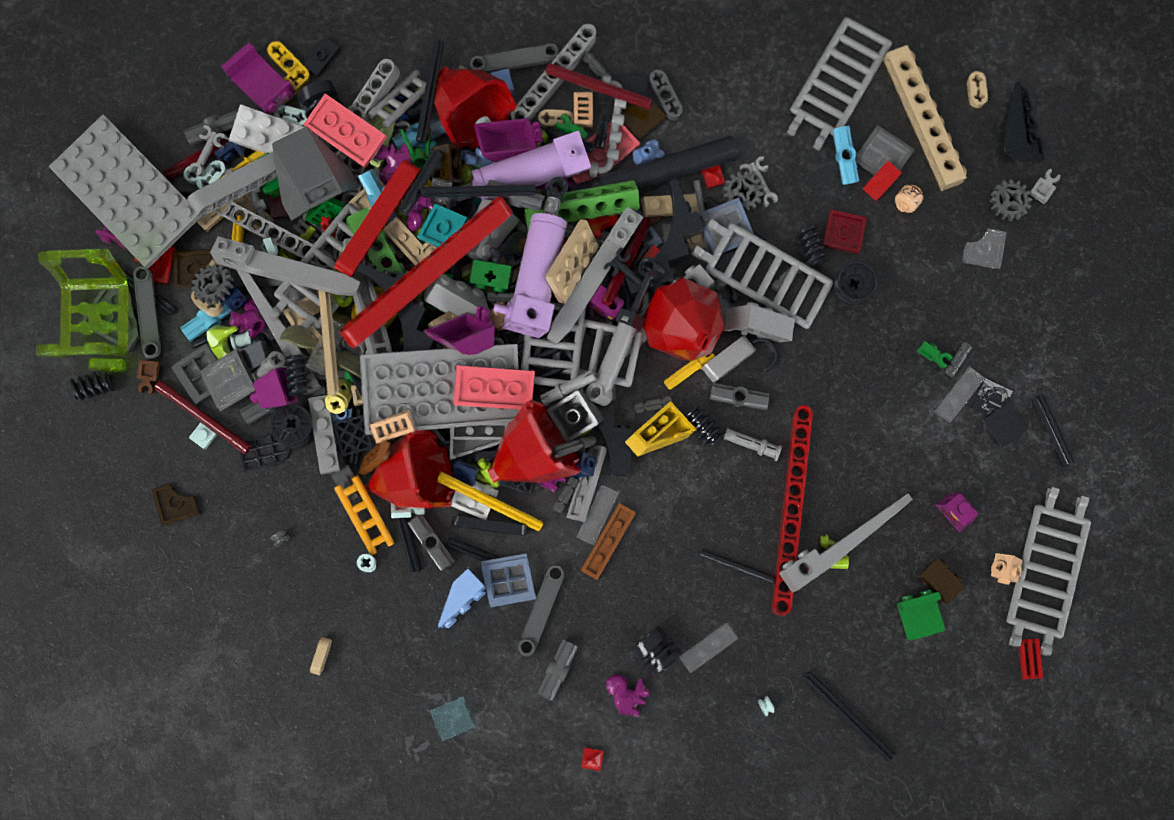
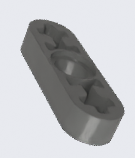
(665, 103)

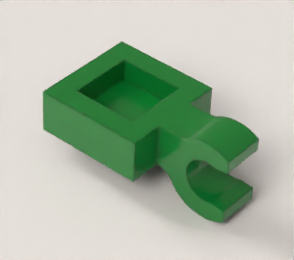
(570, 128)
(930, 351)

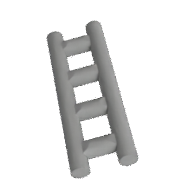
(390, 99)

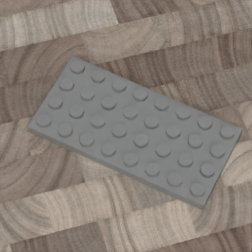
(125, 191)
(425, 387)

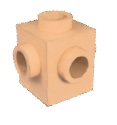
(1006, 568)

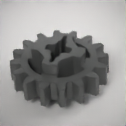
(741, 184)
(1014, 192)
(212, 284)

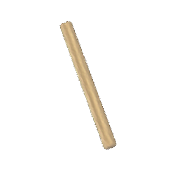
(329, 343)

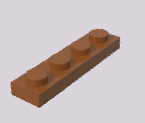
(374, 458)
(608, 541)

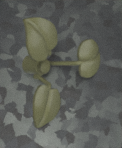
(303, 338)

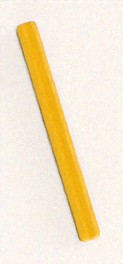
(489, 501)

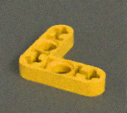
(293, 71)

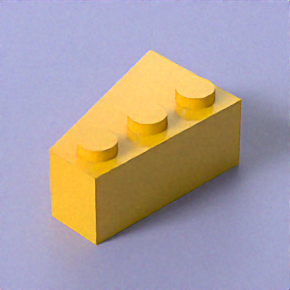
(661, 430)

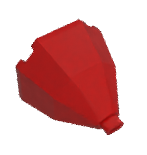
(466, 97)
(684, 320)
(527, 447)
(412, 471)

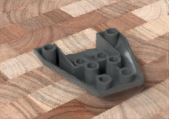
(309, 172)

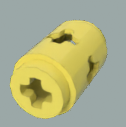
(342, 398)

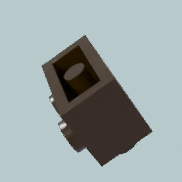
(449, 165)
(942, 580)

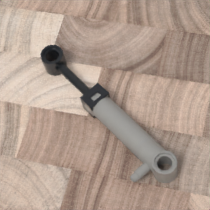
(628, 324)

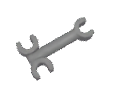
(212, 139)
(755, 168)

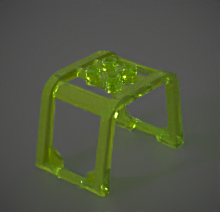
(51, 261)

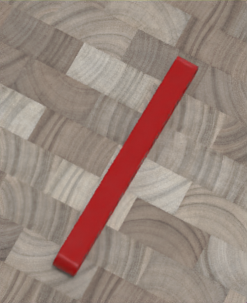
(425, 272)
(797, 501)

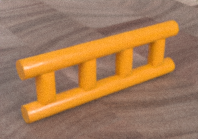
(353, 510)

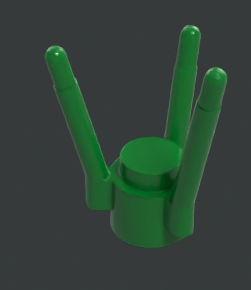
(417, 155)

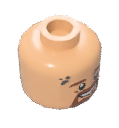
(909, 198)

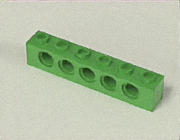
(590, 198)
(376, 257)

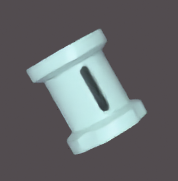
(240, 340)
(360, 563)

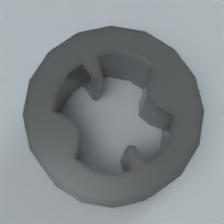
(280, 537)

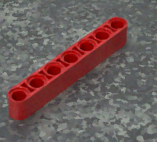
(377, 218)

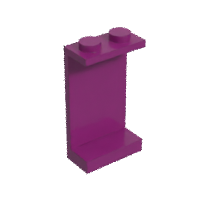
(258, 79)

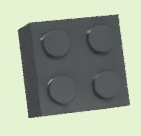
(575, 415)

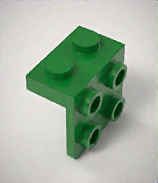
(921, 615)

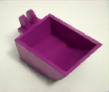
(507, 138)
(466, 332)

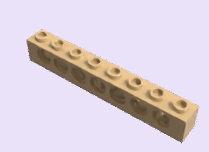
(922, 127)

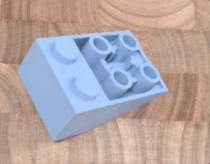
(462, 593)

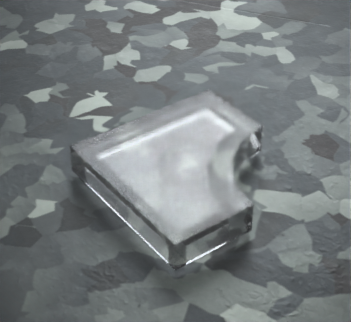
(987, 251)

